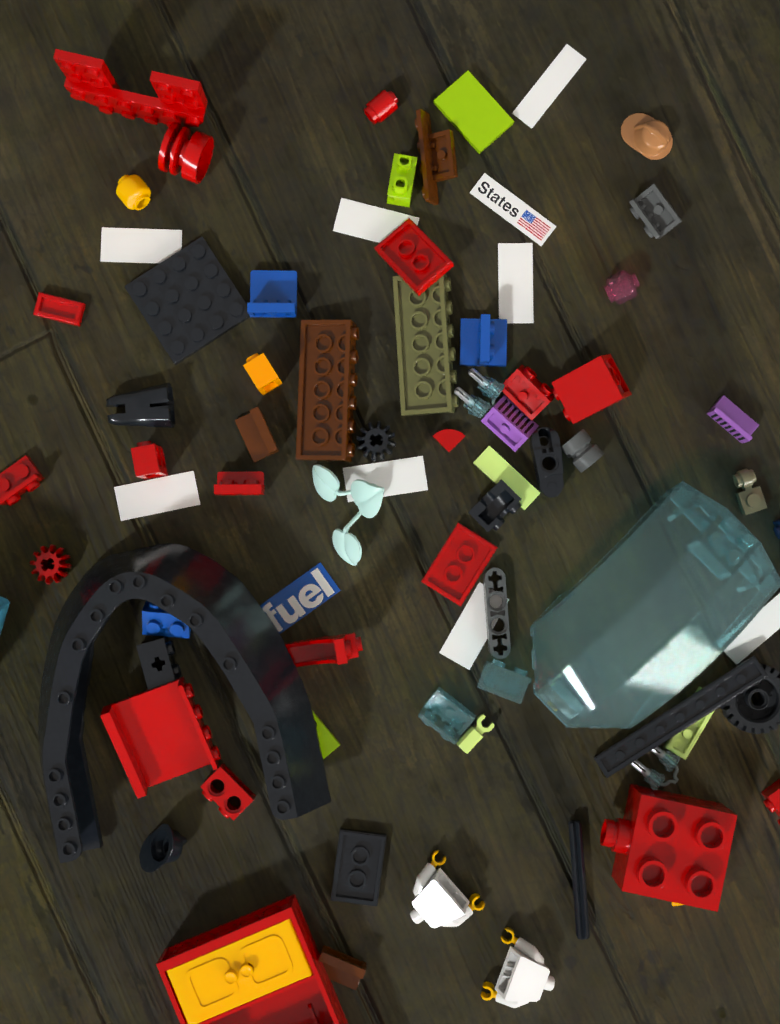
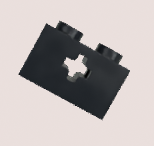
(152, 652)

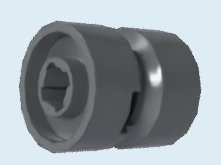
(582, 451)

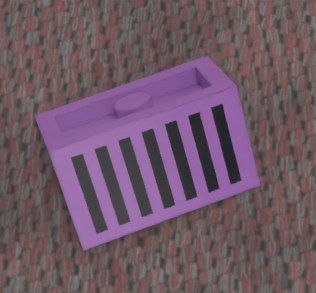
(733, 419)
(509, 423)

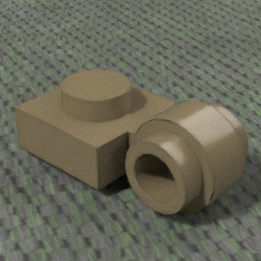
(750, 498)

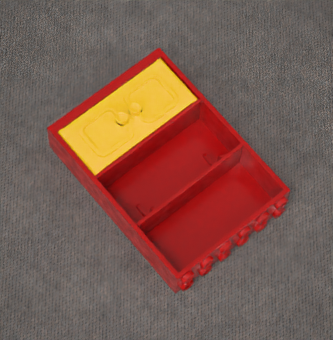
(252, 972)

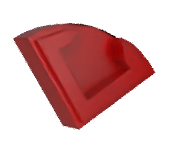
(448, 438)

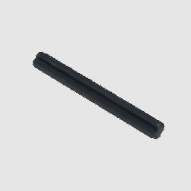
(579, 879)

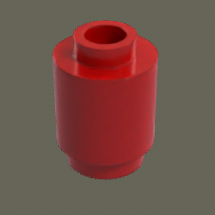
(381, 106)

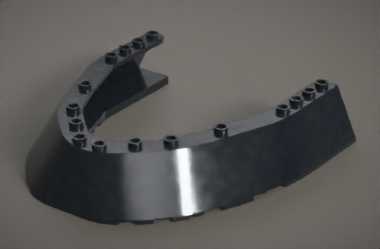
(238, 638)

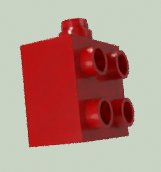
(671, 847)

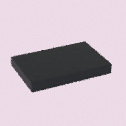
(358, 867)

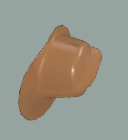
(647, 136)

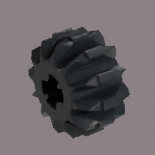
(375, 433)

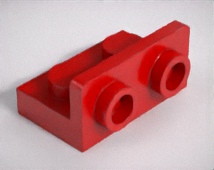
(527, 391)
(17, 480)
(239, 483)

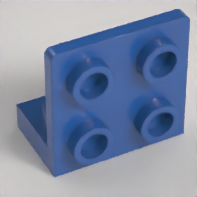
(273, 294)

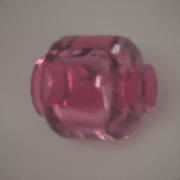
(621, 287)

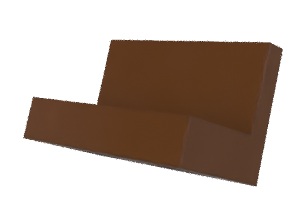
(256, 435)
(342, 967)

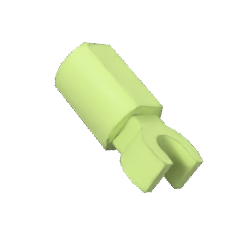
(474, 735)

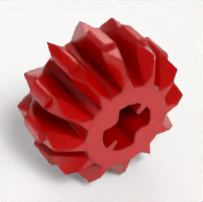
(41, 564)

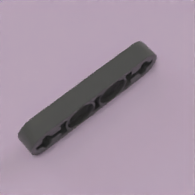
(500, 612)

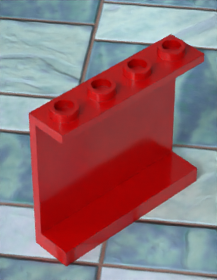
(160, 735)

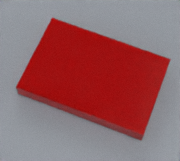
(414, 256)
(459, 564)

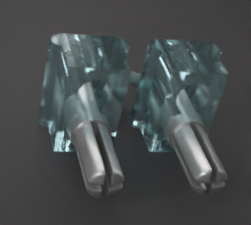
(490, 389)
(654, 778)

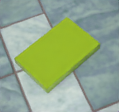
(473, 112)

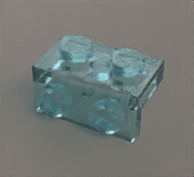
(503, 681)
(446, 715)

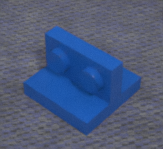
(483, 342)

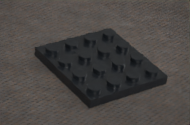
(188, 300)

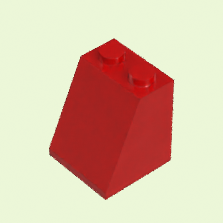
(590, 388)

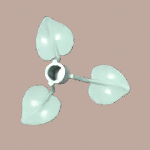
(365, 495)

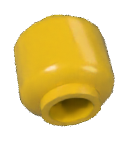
(133, 192)

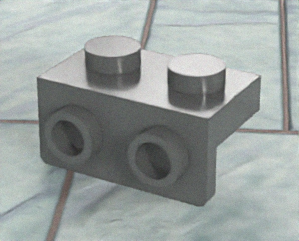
(654, 212)

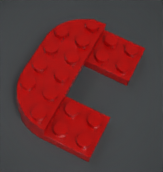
(92, 81)

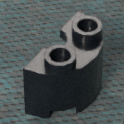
(495, 505)

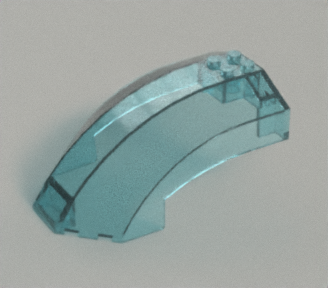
(650, 613)

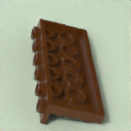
(327, 390)

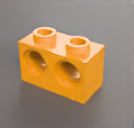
(262, 373)

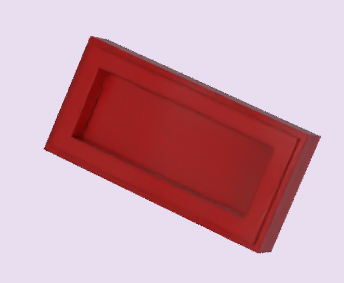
(59, 309)

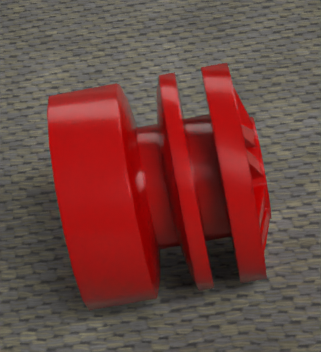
(185, 153)

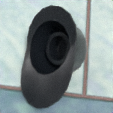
(160, 848)

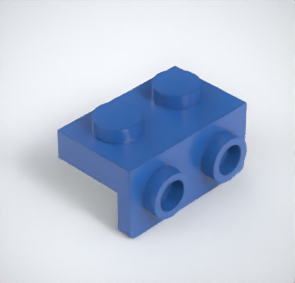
(161, 623)

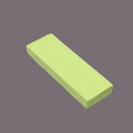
(497, 468)
(684, 741)

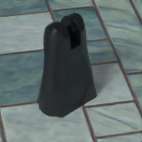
(144, 407)

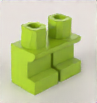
(401, 180)

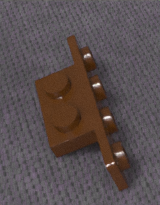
(437, 156)

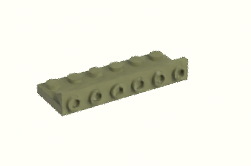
(425, 348)

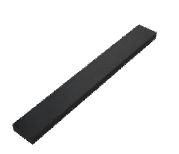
(680, 716)

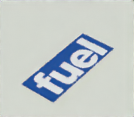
(300, 597)

